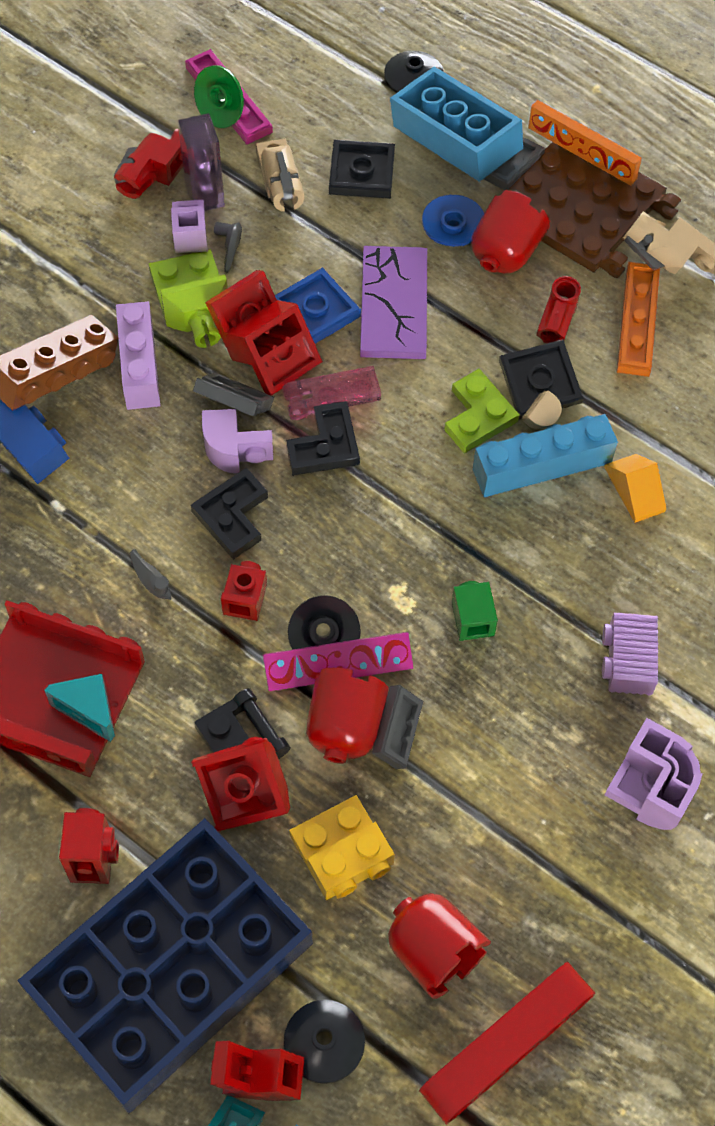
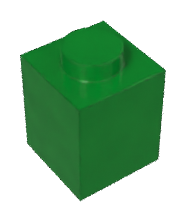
(474, 610)

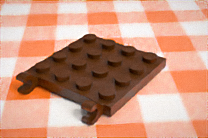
(590, 207)

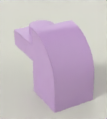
(189, 226)
(227, 446)

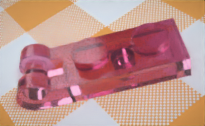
(353, 386)

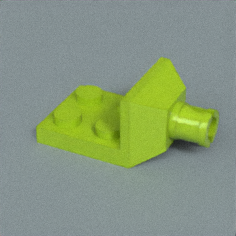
(182, 290)

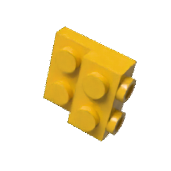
(343, 848)

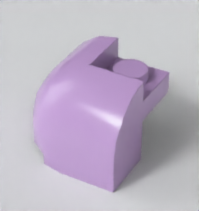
(657, 777)

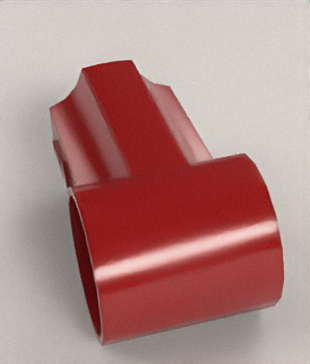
(559, 310)

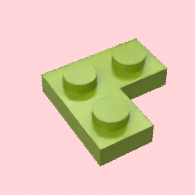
(485, 415)

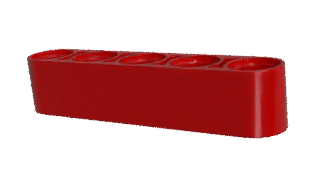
(506, 1042)

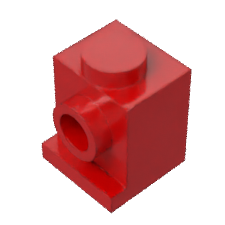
(244, 591)

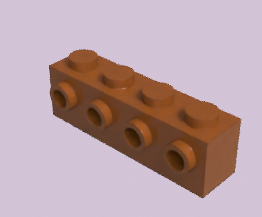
(55, 361)

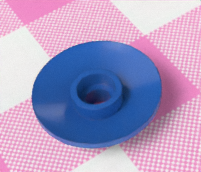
(451, 220)

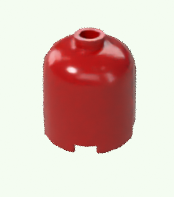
(508, 233)
(345, 714)
(435, 941)

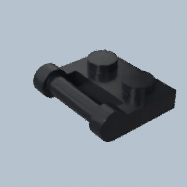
(222, 729)

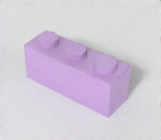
(137, 355)

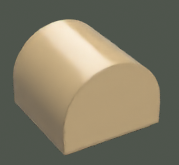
(543, 411)

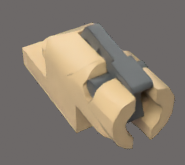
(280, 173)
(670, 247)

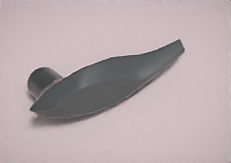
(233, 237)
(150, 577)

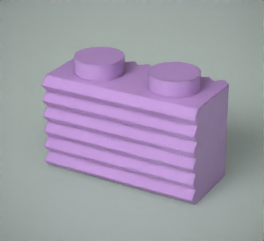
(632, 653)

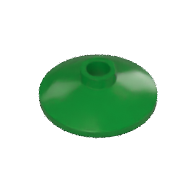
(219, 95)

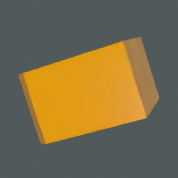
(638, 486)

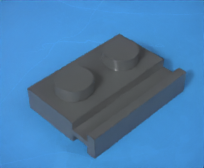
(233, 394)

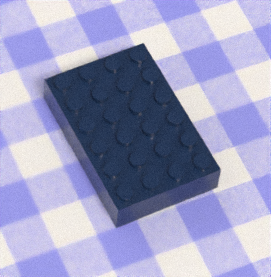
(166, 964)

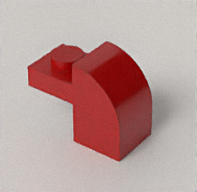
(257, 1073)

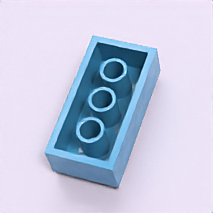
(457, 123)

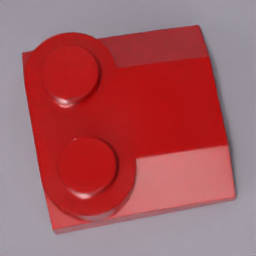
(243, 783)

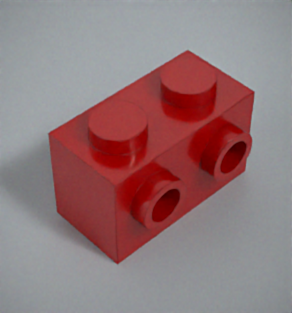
(88, 847)

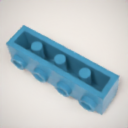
(544, 455)

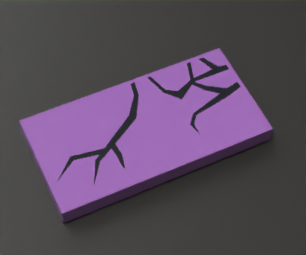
(394, 302)

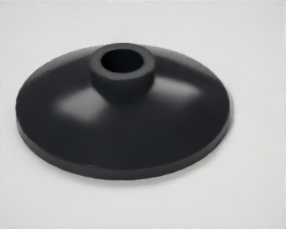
(407, 67)
(322, 609)
(330, 1061)

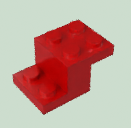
(264, 332)

